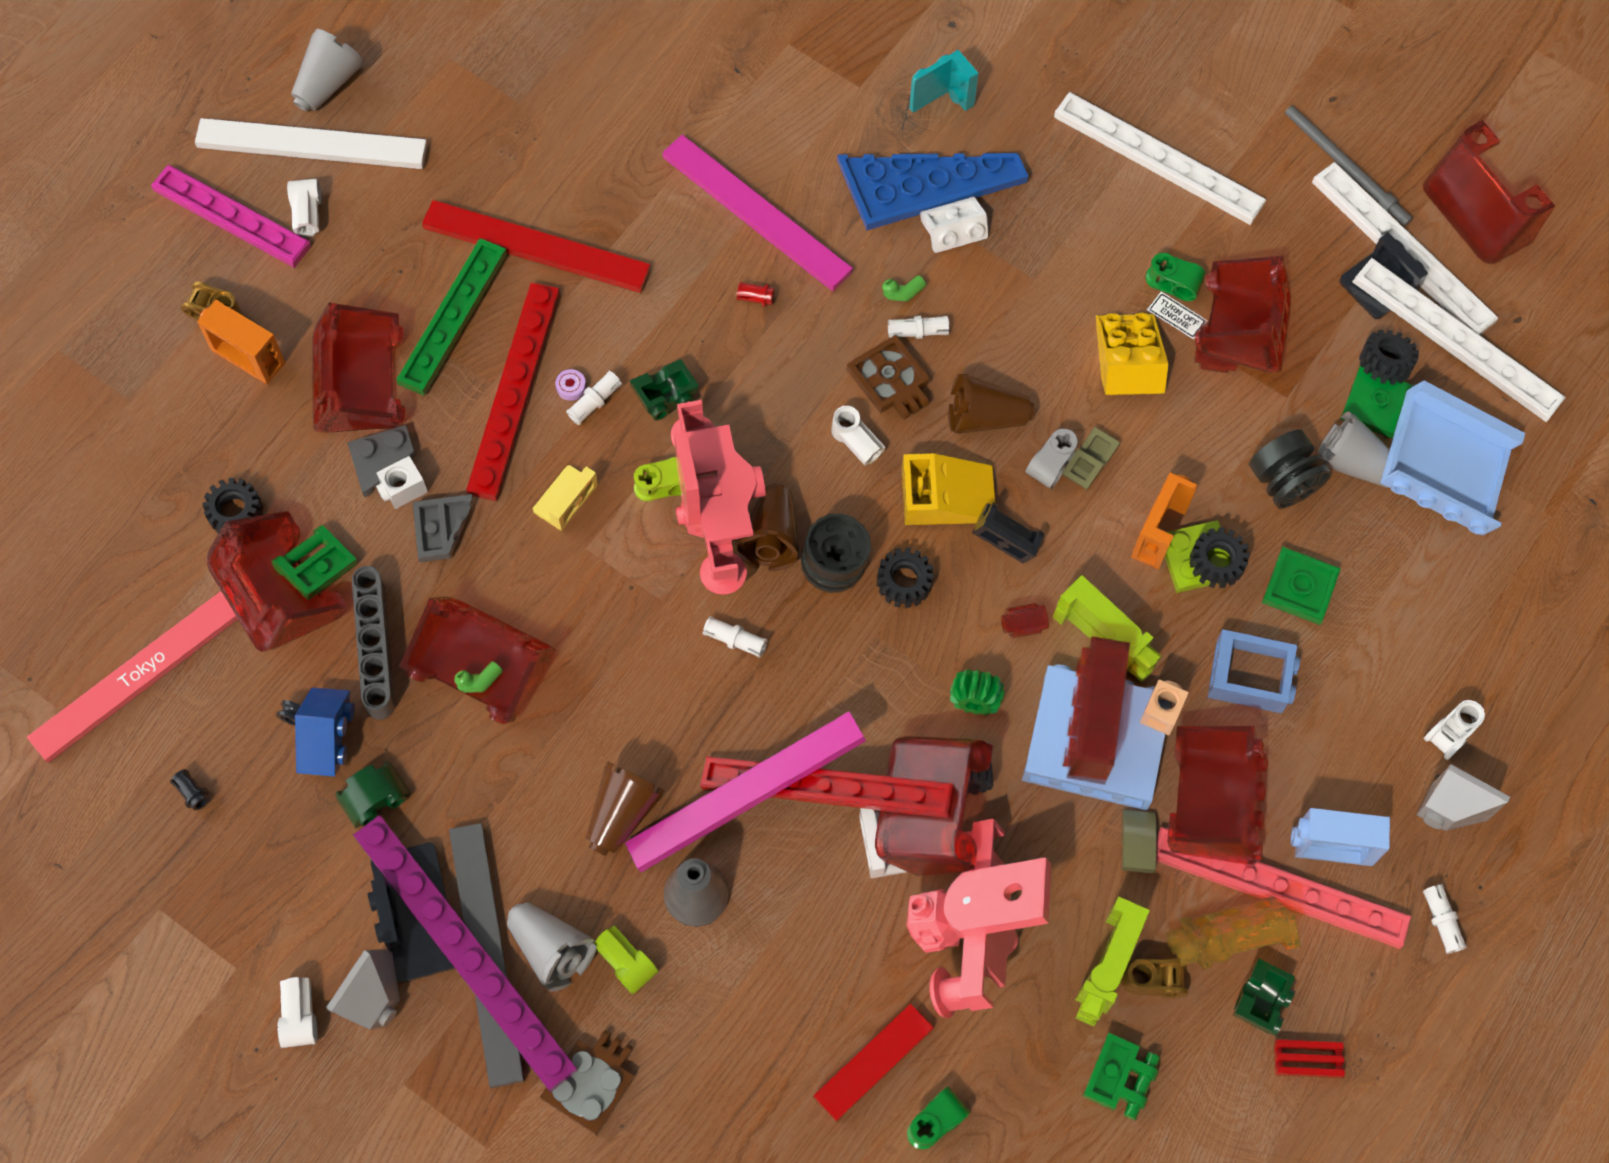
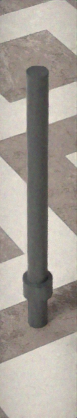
(1386, 200)

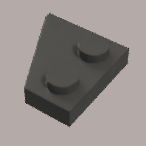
(378, 452)
(440, 525)

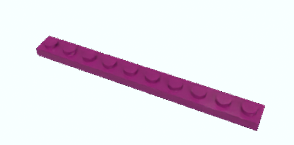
(465, 954)

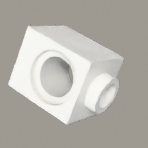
(401, 471)

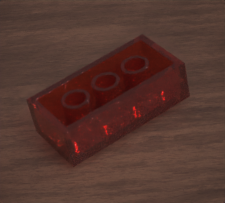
(1096, 710)

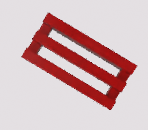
(1337, 1059)

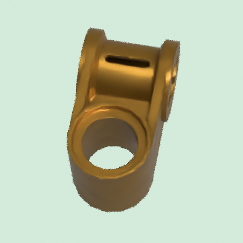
(204, 296)
(1163, 978)

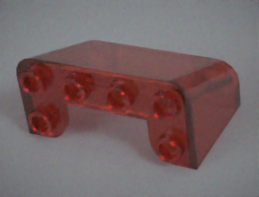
(1479, 203)
(1219, 794)

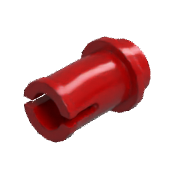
(756, 293)

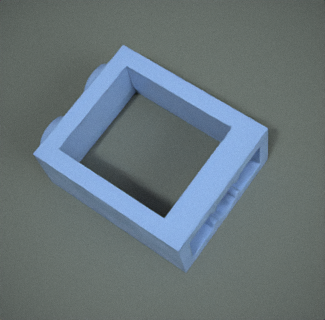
(1341, 837)

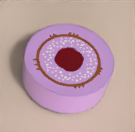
(570, 385)

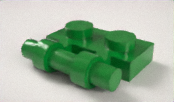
(1111, 1074)

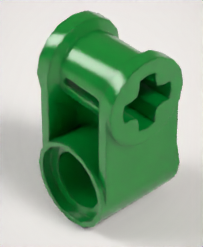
(1176, 277)
(940, 1115)

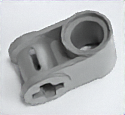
(1051, 460)

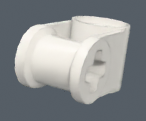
(1452, 731)

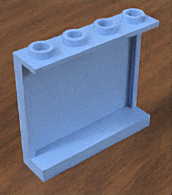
(1450, 457)
(1137, 747)

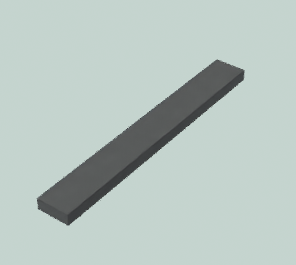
(481, 919)

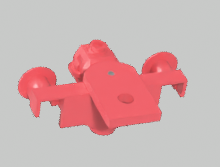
(715, 503)
(981, 913)

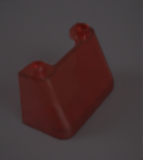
(1248, 313)
(354, 370)
(259, 596)
(461, 638)
(926, 842)

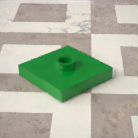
(1376, 403)
(1301, 585)

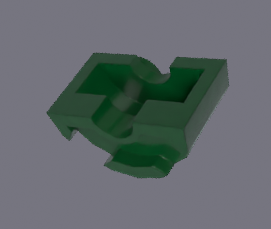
(665, 389)
(371, 791)
(1264, 996)

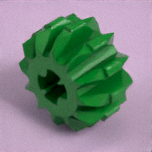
(977, 692)

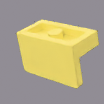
(566, 496)

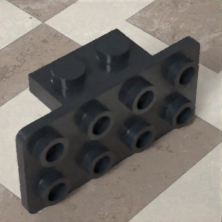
(403, 935)

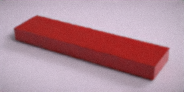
(873, 1062)

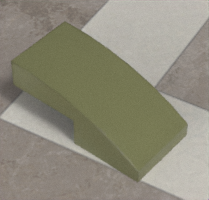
(1091, 458)
(1138, 841)

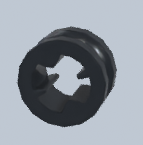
(288, 712)

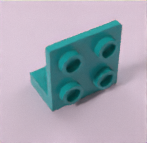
(948, 75)

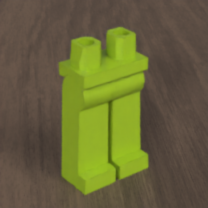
(1101, 618)
(1098, 992)

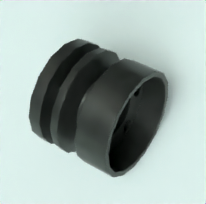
(1290, 468)
(845, 541)

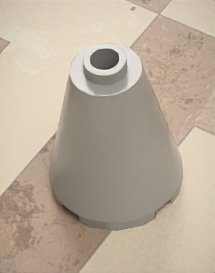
(323, 70)
(1354, 450)
(550, 945)

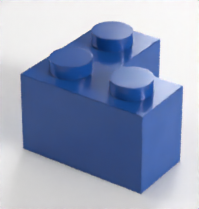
(320, 730)

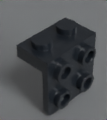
(1396, 259)

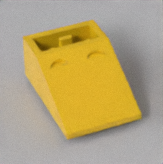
(1131, 354)
(944, 489)

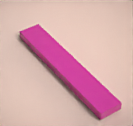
(231, 216)

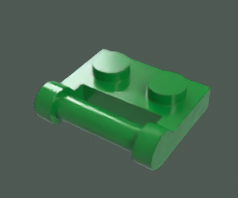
(319, 569)

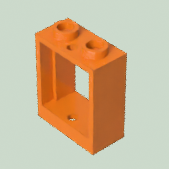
(241, 341)

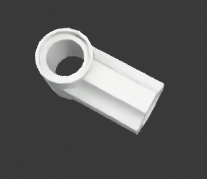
(304, 200)
(857, 437)
(297, 1022)

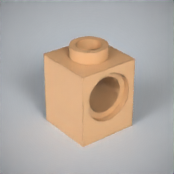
(1160, 718)

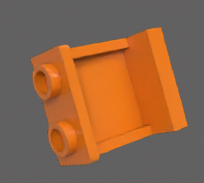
(1153, 542)

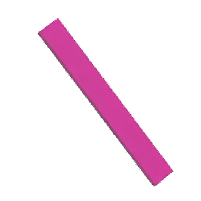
(757, 213)
(745, 791)

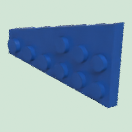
(911, 183)

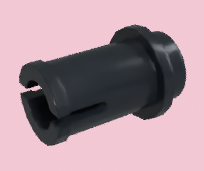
(190, 790)

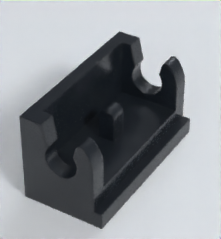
(1007, 534)

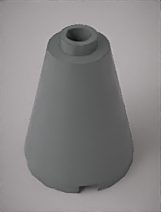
(696, 893)

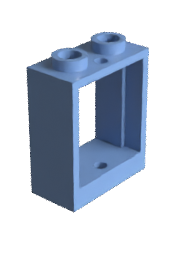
(1247, 696)

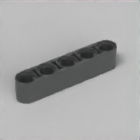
(380, 654)

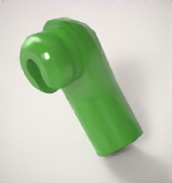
(904, 293)
(477, 682)

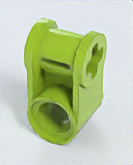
(662, 480)

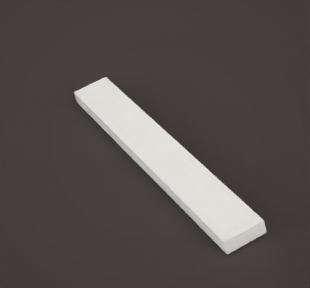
(311, 143)
(1160, 158)
(1376, 222)
(1459, 340)

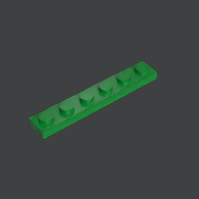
(451, 317)

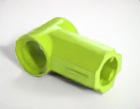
(630, 966)

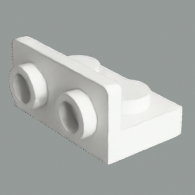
(955, 224)

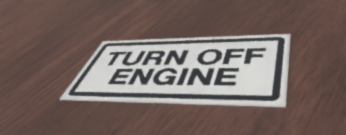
(1176, 315)

